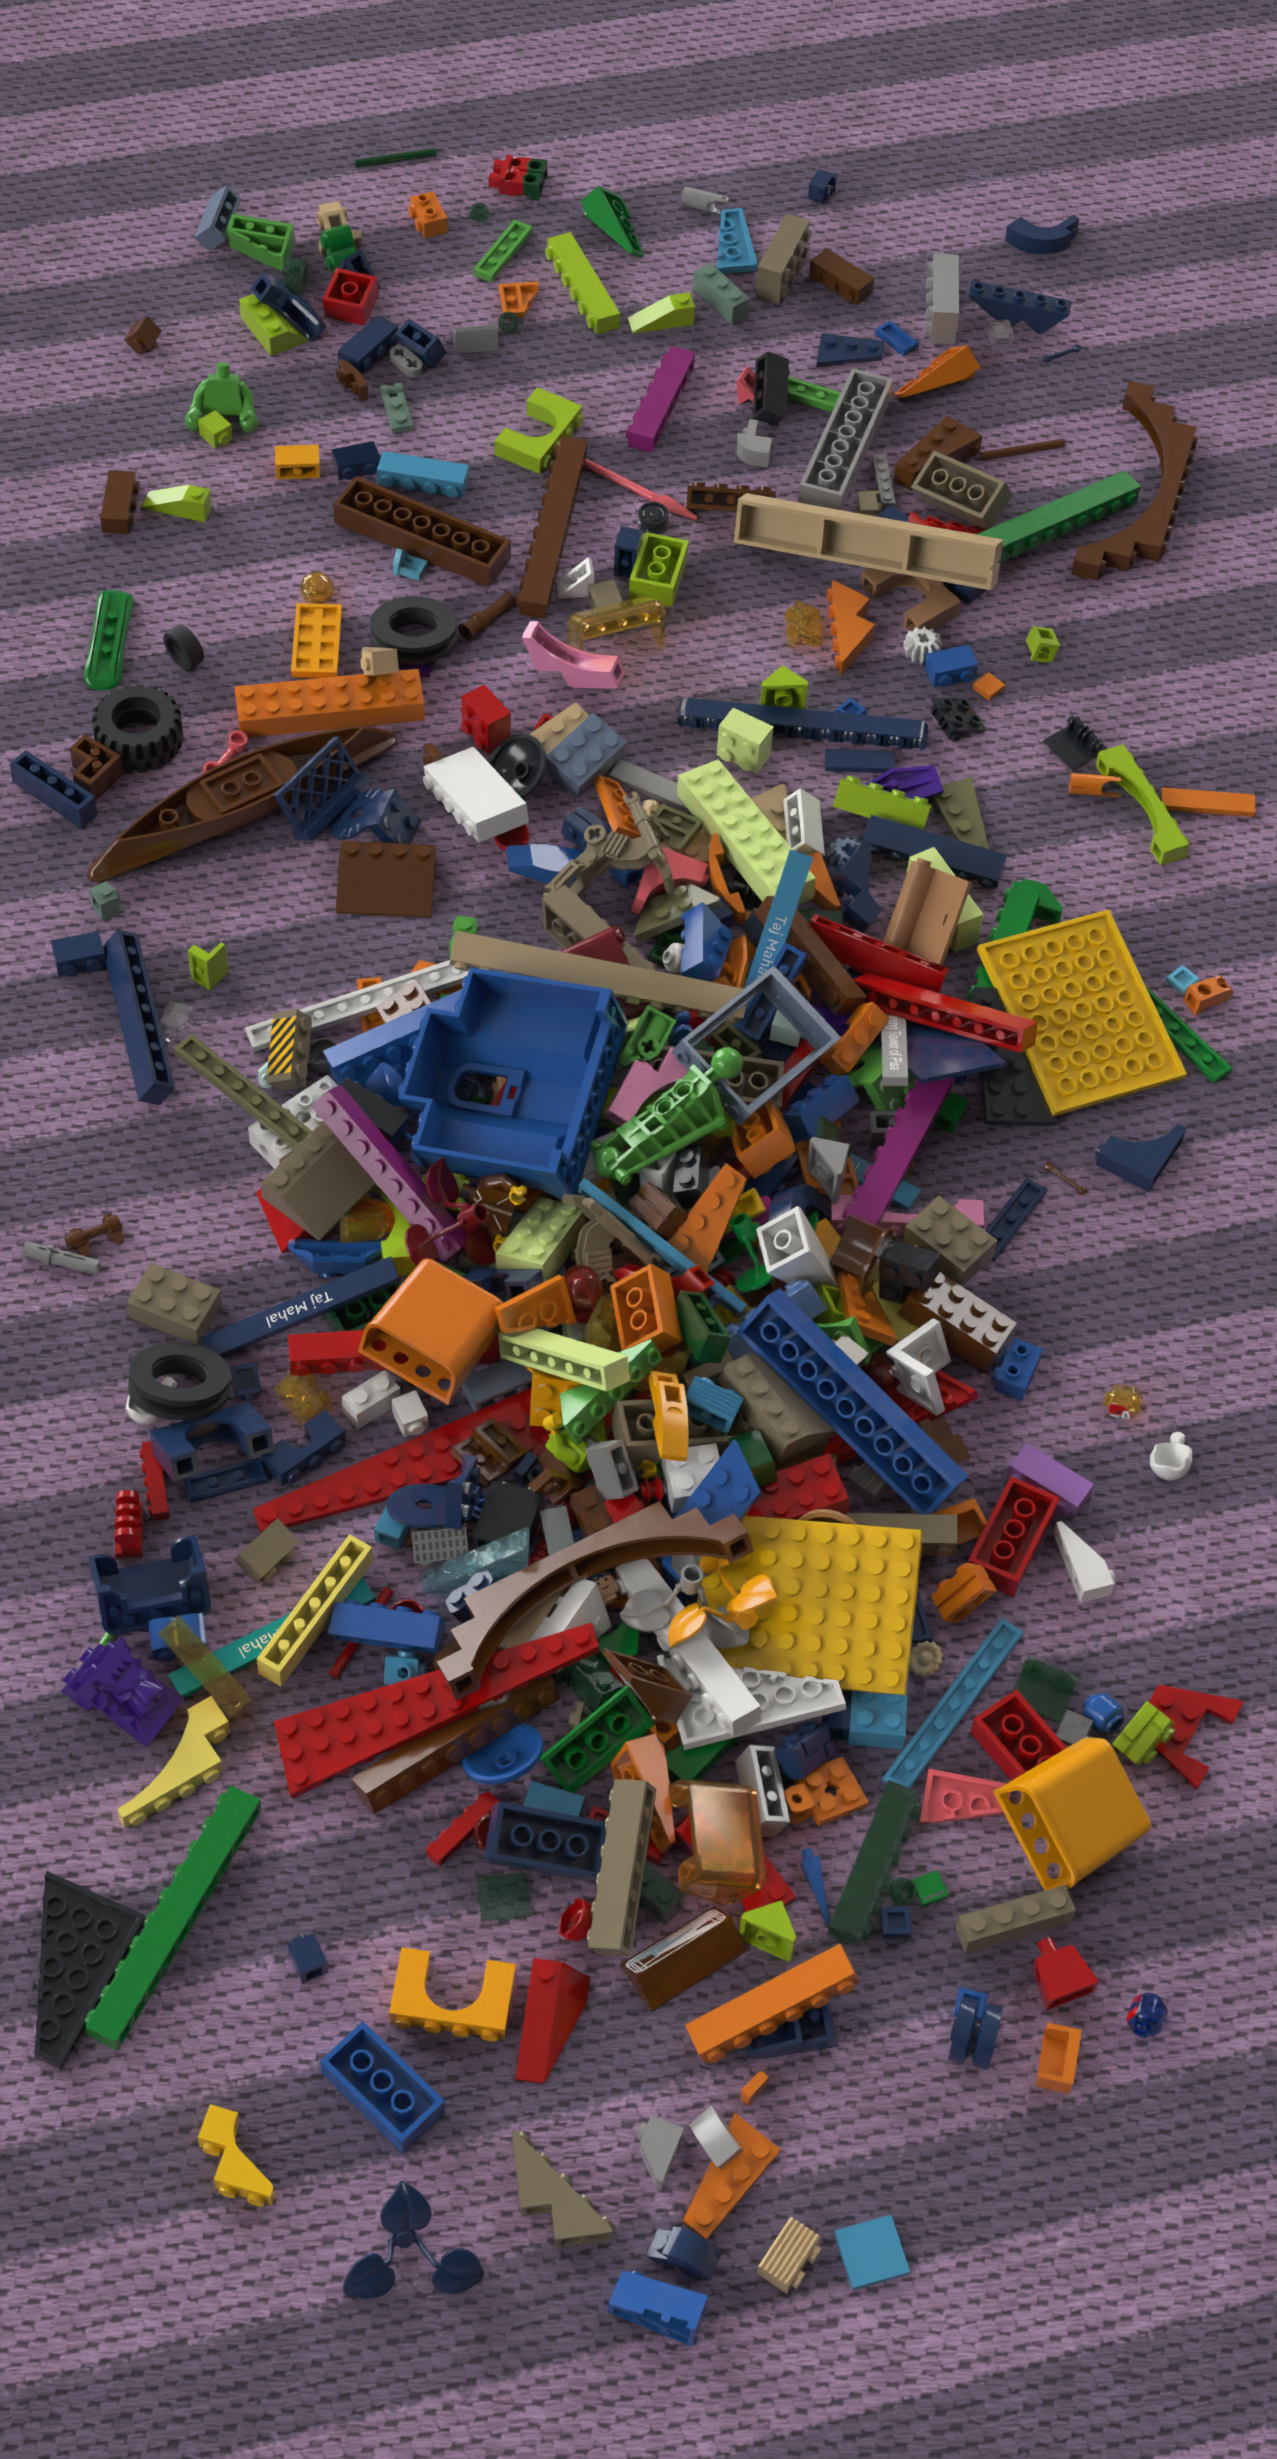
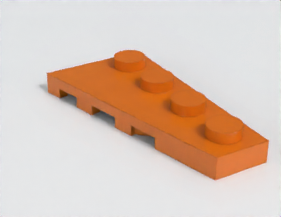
(709, 1218)
(865, 1308)
(724, 2188)

